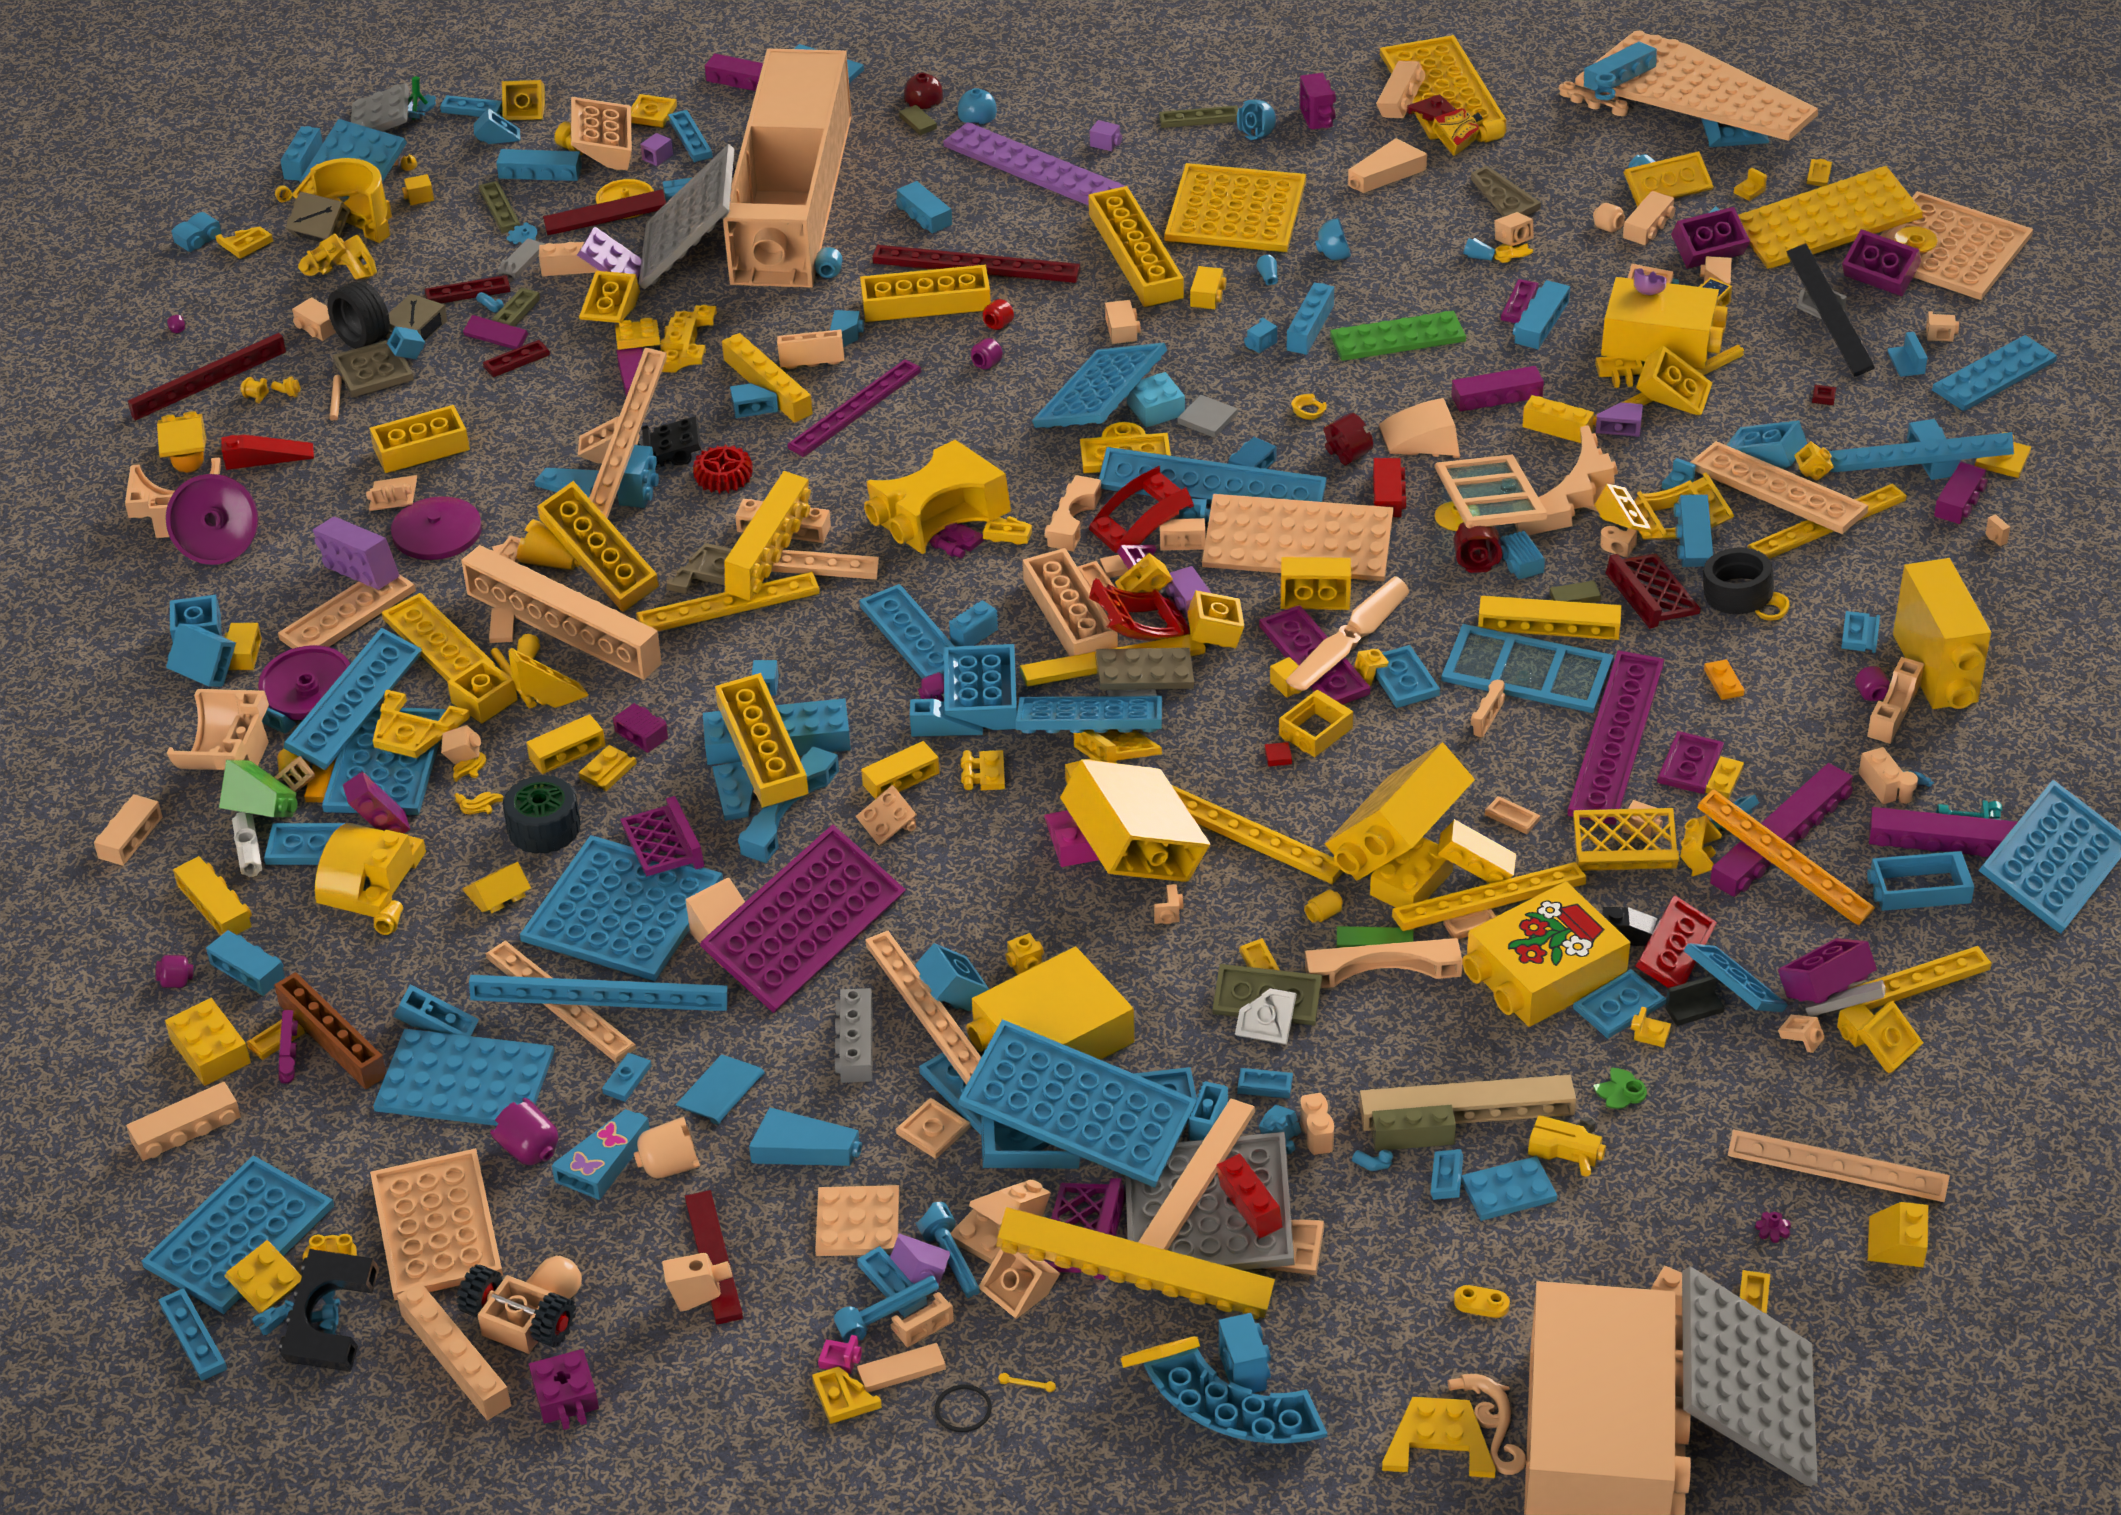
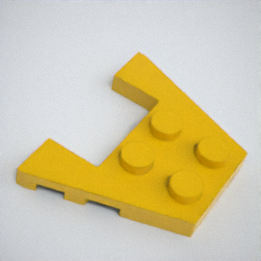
(410, 733)
(1441, 1426)

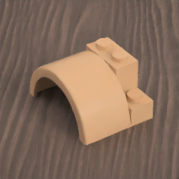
(150, 500)
(226, 730)

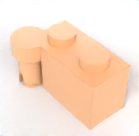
(1886, 777)

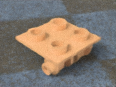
(392, 493)
(887, 816)

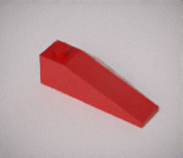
(252, 451)

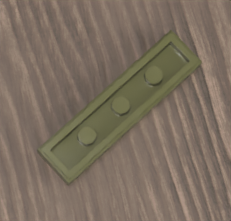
(1198, 116)
(499, 206)

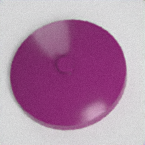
(211, 519)
(436, 528)
(301, 678)

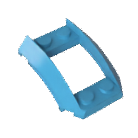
(1731, 135)

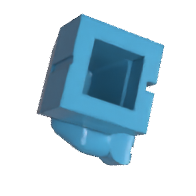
(1281, 1120)

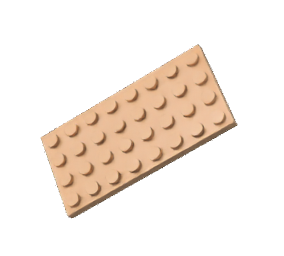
(1259, 531)

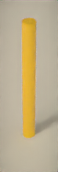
(505, 666)

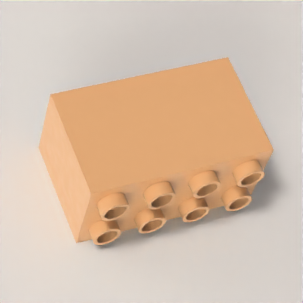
(1605, 1403)

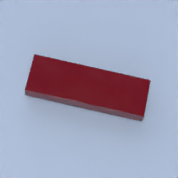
(516, 358)

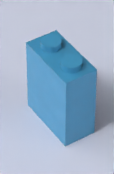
(200, 655)

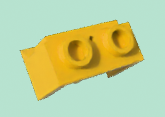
(1693, 853)

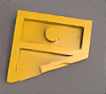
(842, 1395)

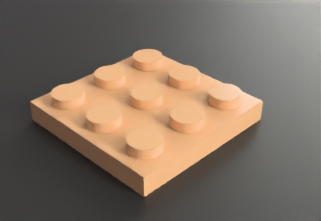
(856, 1219)

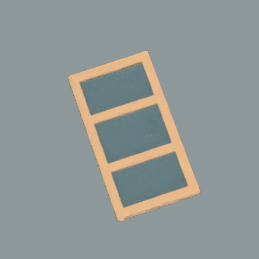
(1490, 491)

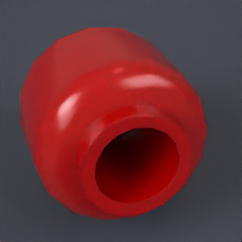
(998, 314)

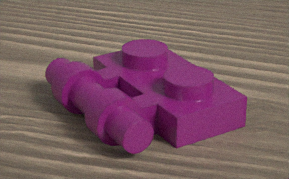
(960, 538)

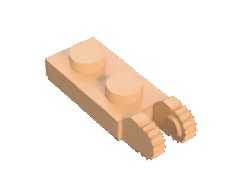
(1488, 708)

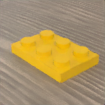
(637, 334)

